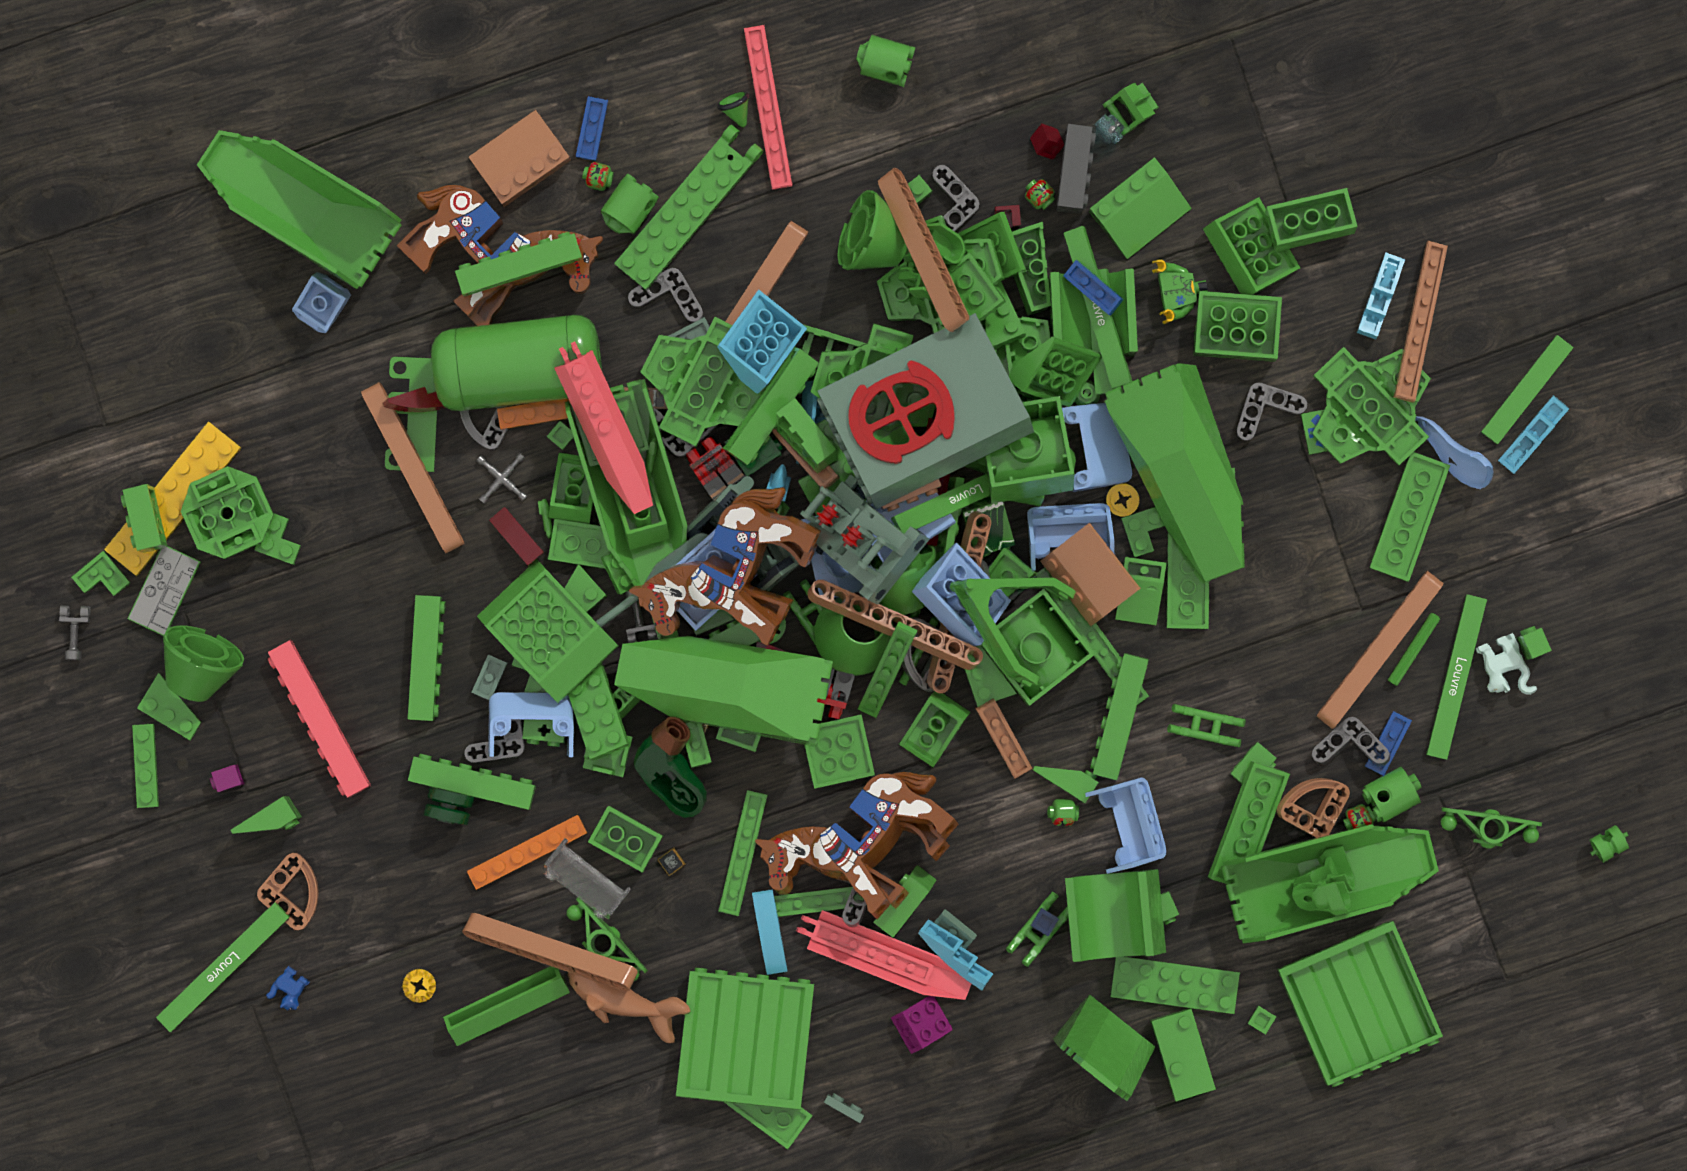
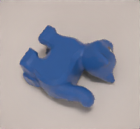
(288, 985)

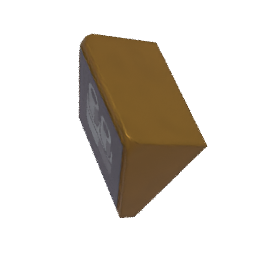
(671, 861)

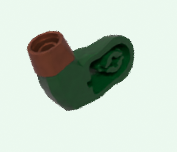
(668, 771)

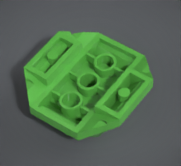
(205, 507)

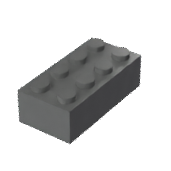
(1074, 168)

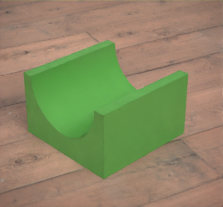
(1071, 318)
(1036, 462)
(1042, 644)
(1115, 915)

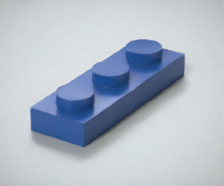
(592, 129)
(1093, 287)
(1391, 739)

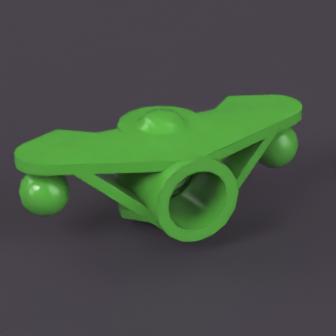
(1530, 834)
(575, 913)

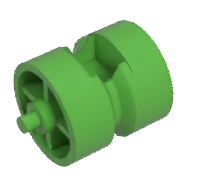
(1606, 845)

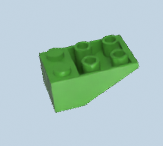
(1145, 603)

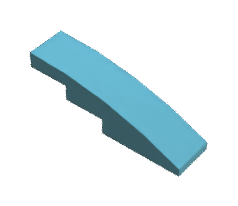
(1380, 296)
(1533, 434)
(769, 931)
(950, 951)

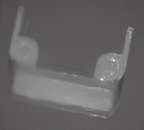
(584, 881)

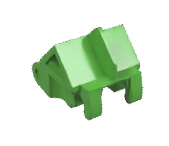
(1138, 103)

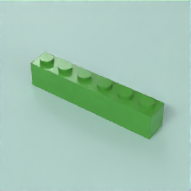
(519, 264)
(761, 418)
(425, 656)
(1120, 716)
(472, 782)
(506, 1005)

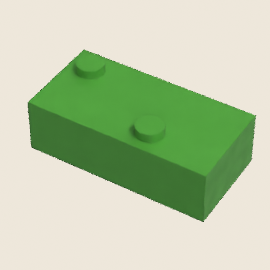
(1311, 219)
(1182, 1054)

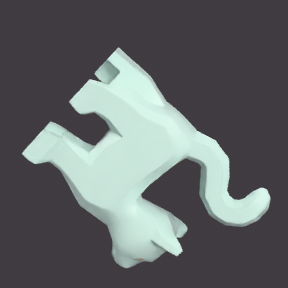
(1506, 661)

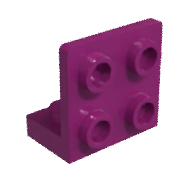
(921, 1024)

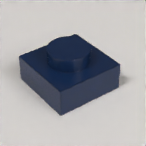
(1044, 922)

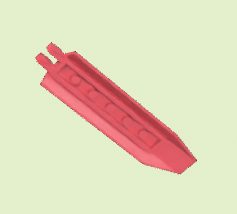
(605, 428)
(884, 957)

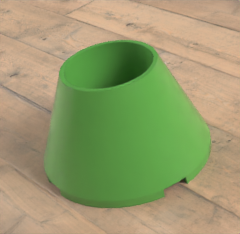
(870, 236)
(900, 596)
(846, 653)
(198, 662)

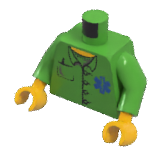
(1177, 290)

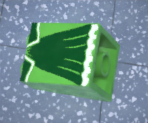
(1000, 533)

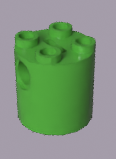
(885, 60)
(628, 206)
(1399, 791)

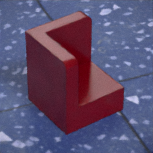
(1047, 141)
(1012, 213)

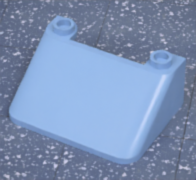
(1103, 447)

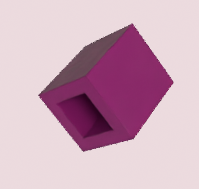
(226, 778)

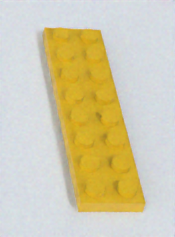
(205, 455)

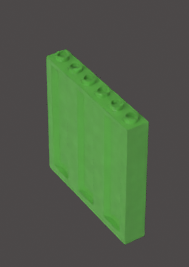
(1360, 1003)
(745, 1039)

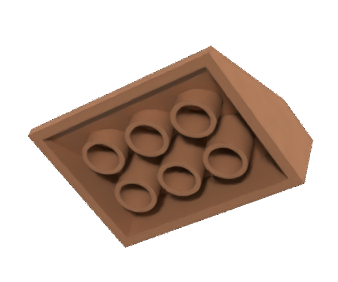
(520, 158)
(1093, 572)

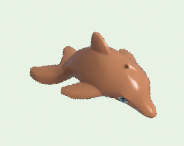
(607, 999)

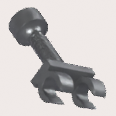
(639, 623)
(73, 652)

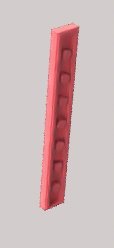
(768, 107)

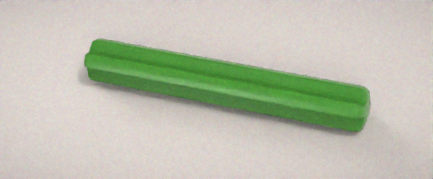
(1413, 649)

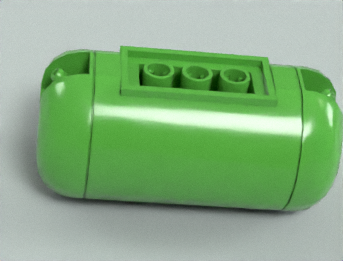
(507, 361)

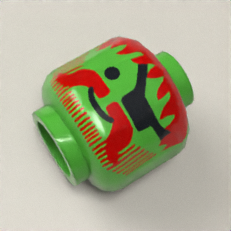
(598, 176)
(1039, 194)
(1063, 812)
(1358, 817)

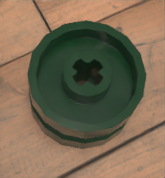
(447, 810)

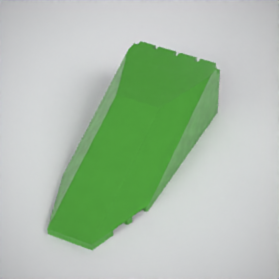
(300, 204)
(1183, 465)
(641, 560)
(728, 685)
(1384, 865)
(1105, 1046)

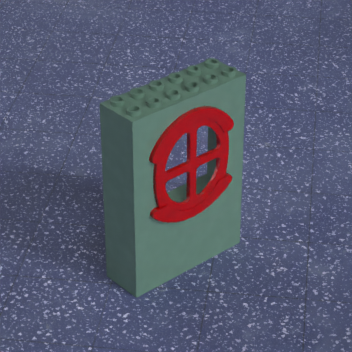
(973, 416)

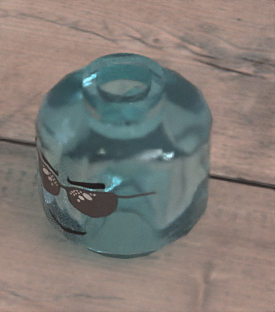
(1108, 129)

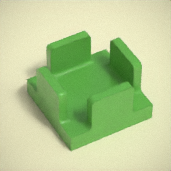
(612, 763)

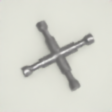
(501, 478)

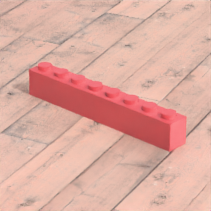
(319, 719)

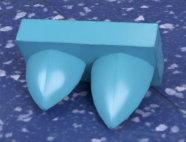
(779, 480)

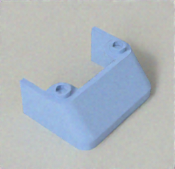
(1055, 524)
(529, 705)
(1135, 821)

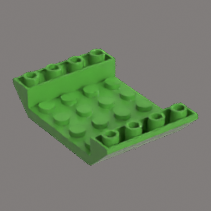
(547, 631)

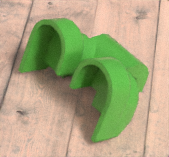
(951, 249)
(1327, 885)

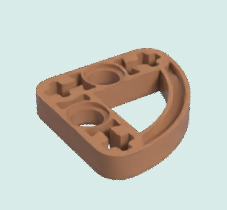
(1320, 817)
(276, 889)

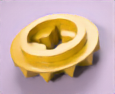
(1131, 504)
(428, 982)

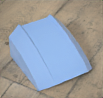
(321, 302)

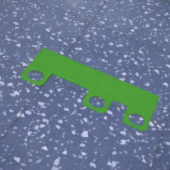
(420, 425)

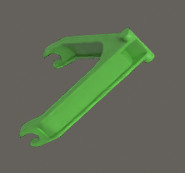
(975, 598)

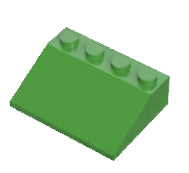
(1140, 208)
(1248, 250)
(1237, 326)
(1055, 370)

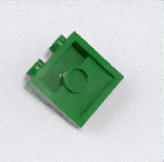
(766, 454)

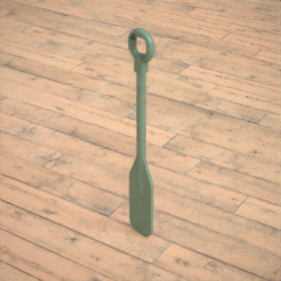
(667, 562)

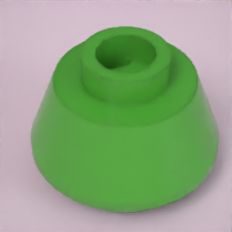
(1084, 399)

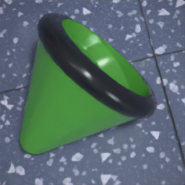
(735, 107)

